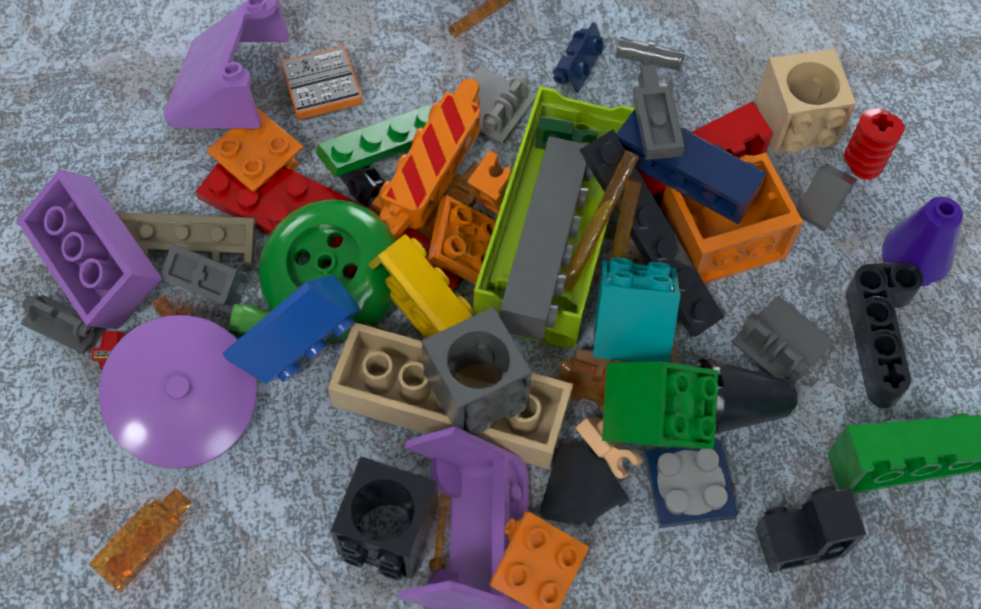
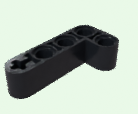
(884, 376)

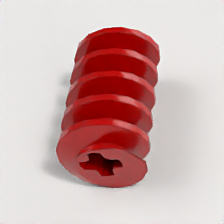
(873, 143)

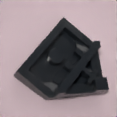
(580, 487)

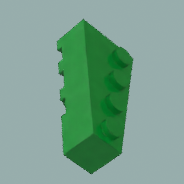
(906, 452)

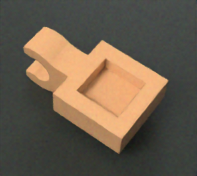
(591, 431)

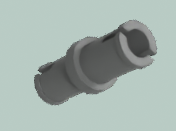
(650, 53)

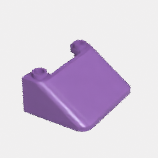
(213, 88)

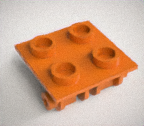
(256, 153)
(538, 563)

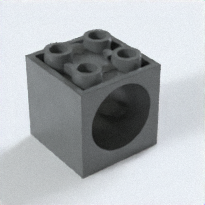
(477, 342)

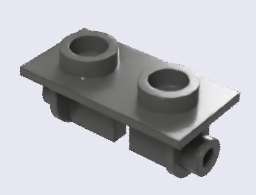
(58, 322)

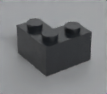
(818, 532)

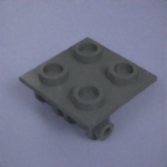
(782, 341)

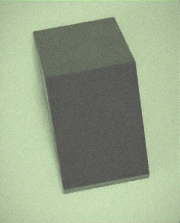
(825, 196)

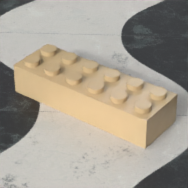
(386, 381)

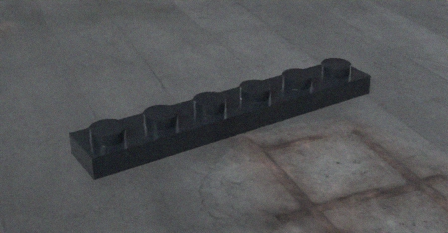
(655, 236)

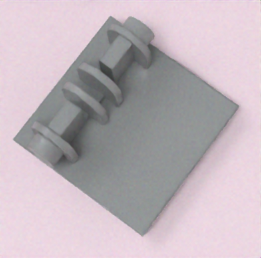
(501, 102)

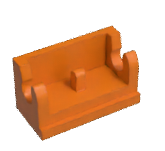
(489, 181)

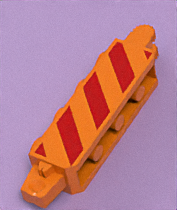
(432, 160)

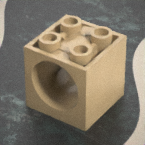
(805, 100)

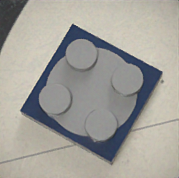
(690, 485)

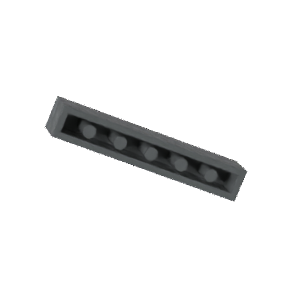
(544, 241)

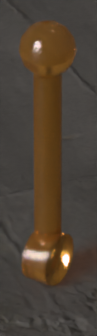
(437, 562)

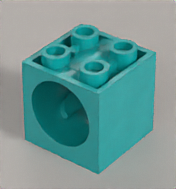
(635, 311)

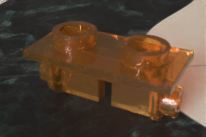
(581, 376)

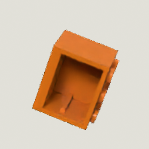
(727, 248)

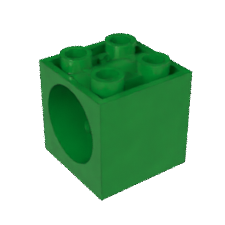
(660, 405)

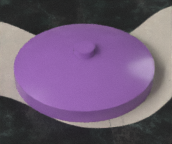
(175, 394)

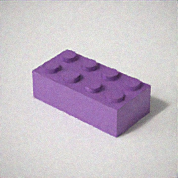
(88, 250)

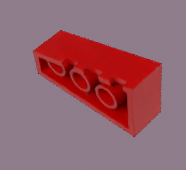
(737, 132)

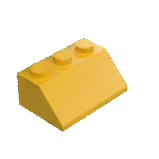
(421, 289)

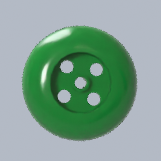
(311, 232)

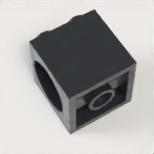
(379, 485)

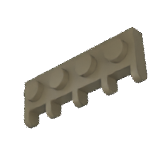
(193, 232)

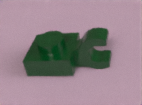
(563, 130)

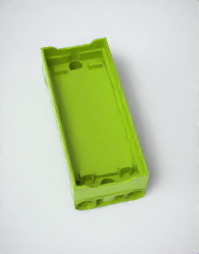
(515, 205)

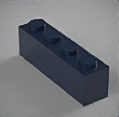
(702, 173)

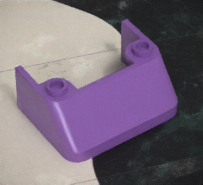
(486, 492)

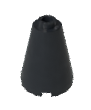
(749, 396)

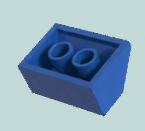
(294, 330)

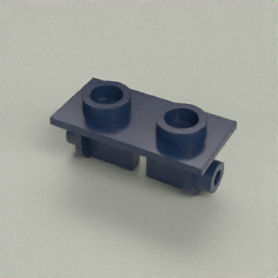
(580, 57)

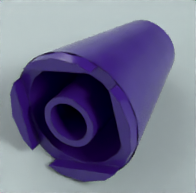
(926, 239)

